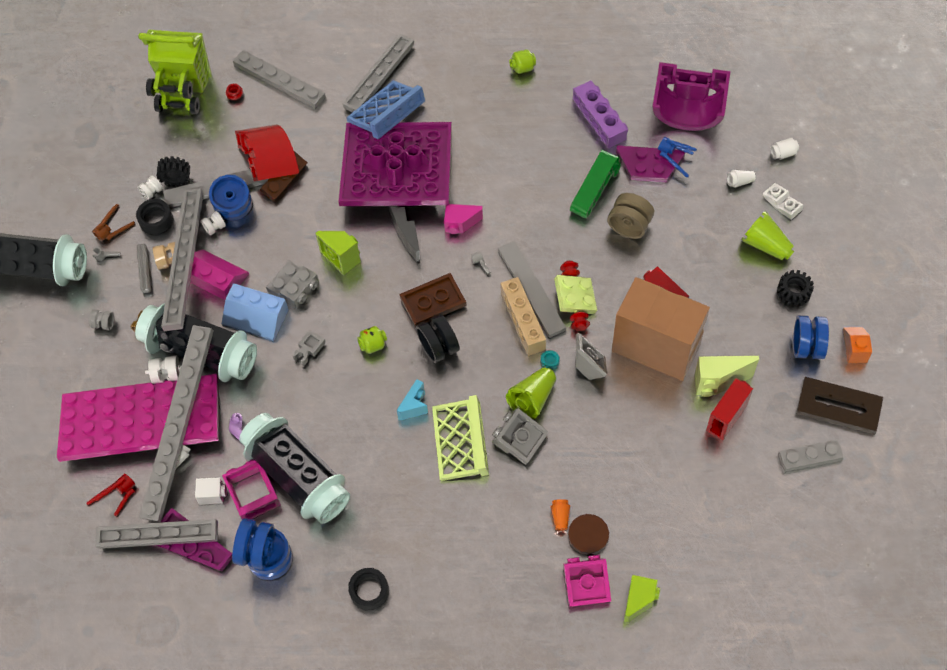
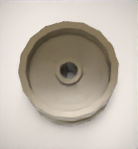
(630, 215)

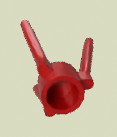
(122, 485)

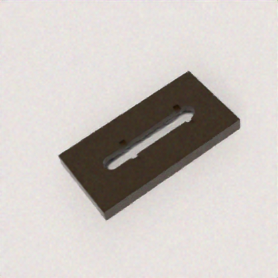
(836, 415)

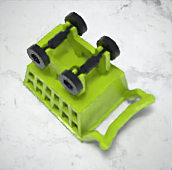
(179, 66)

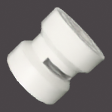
(150, 187)
(213, 223)

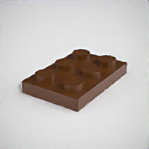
(432, 298)

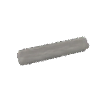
(143, 266)

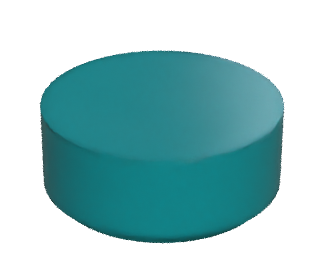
(550, 359)

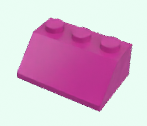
(215, 274)

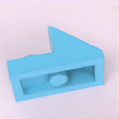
(411, 403)

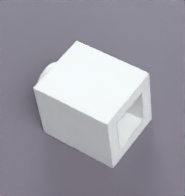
(210, 491)

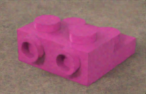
(587, 581)

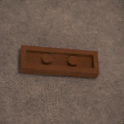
(275, 186)

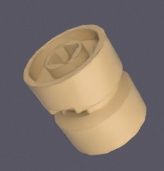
(161, 255)

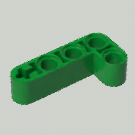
(604, 167)

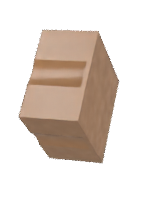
(659, 328)

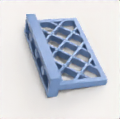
(391, 114)

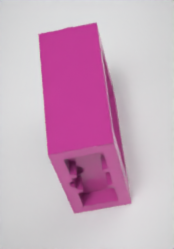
(258, 506)

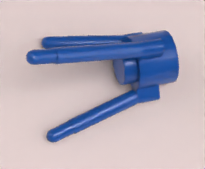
(668, 146)

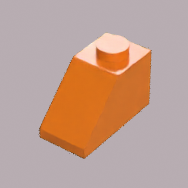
(857, 344)

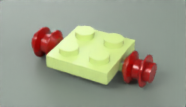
(575, 295)

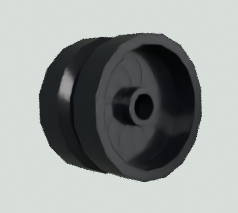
(437, 338)

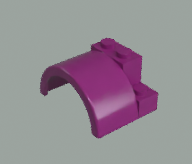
(688, 104)

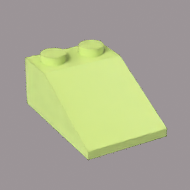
(717, 373)

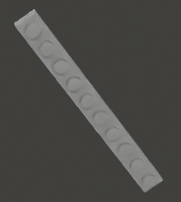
(182, 260)
(176, 424)

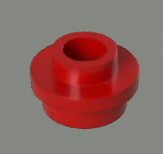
(234, 91)

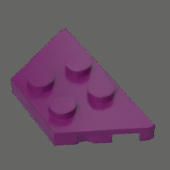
(647, 163)

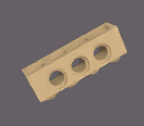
(523, 316)

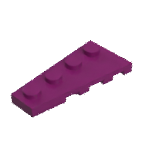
(207, 553)

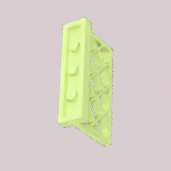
(477, 439)

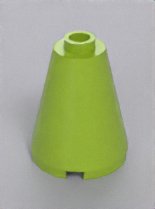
(769, 238)
(532, 392)

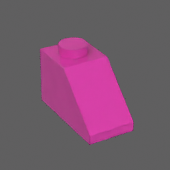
(461, 217)

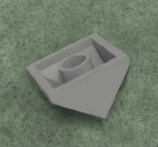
(589, 359)

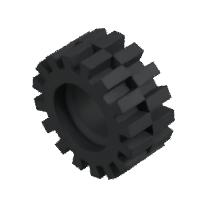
(173, 171)
(792, 297)

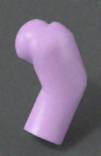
(235, 425)

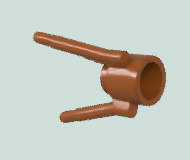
(102, 230)

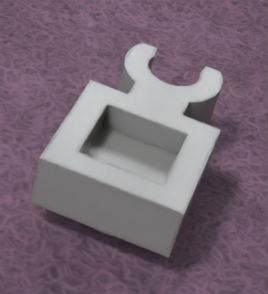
(309, 345)

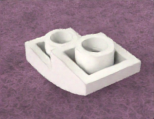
(780, 200)

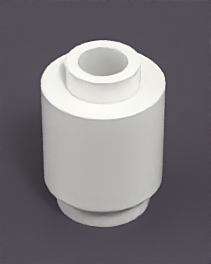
(784, 148)

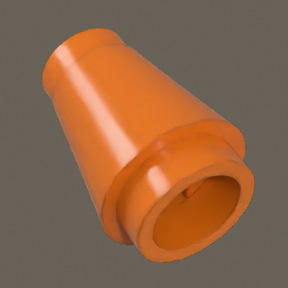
(560, 512)

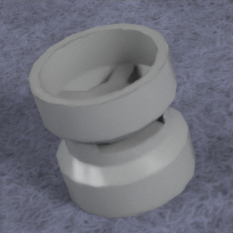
(99, 319)

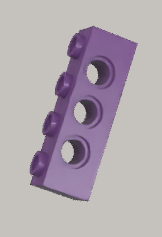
(600, 114)

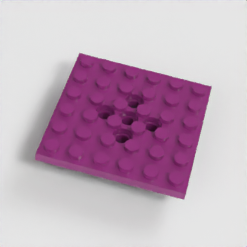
(399, 168)

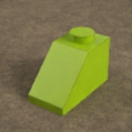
(641, 596)

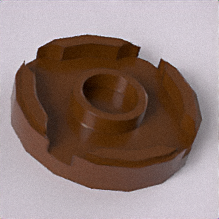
(588, 534)

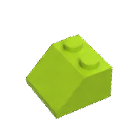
(339, 249)

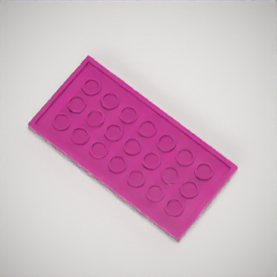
(131, 418)

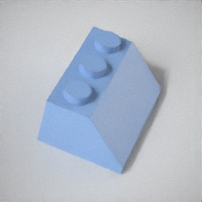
(254, 312)

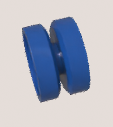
(230, 197)
(810, 337)
(253, 544)
(279, 560)

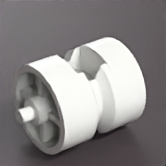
(163, 369)

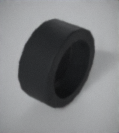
(151, 205)
(368, 573)

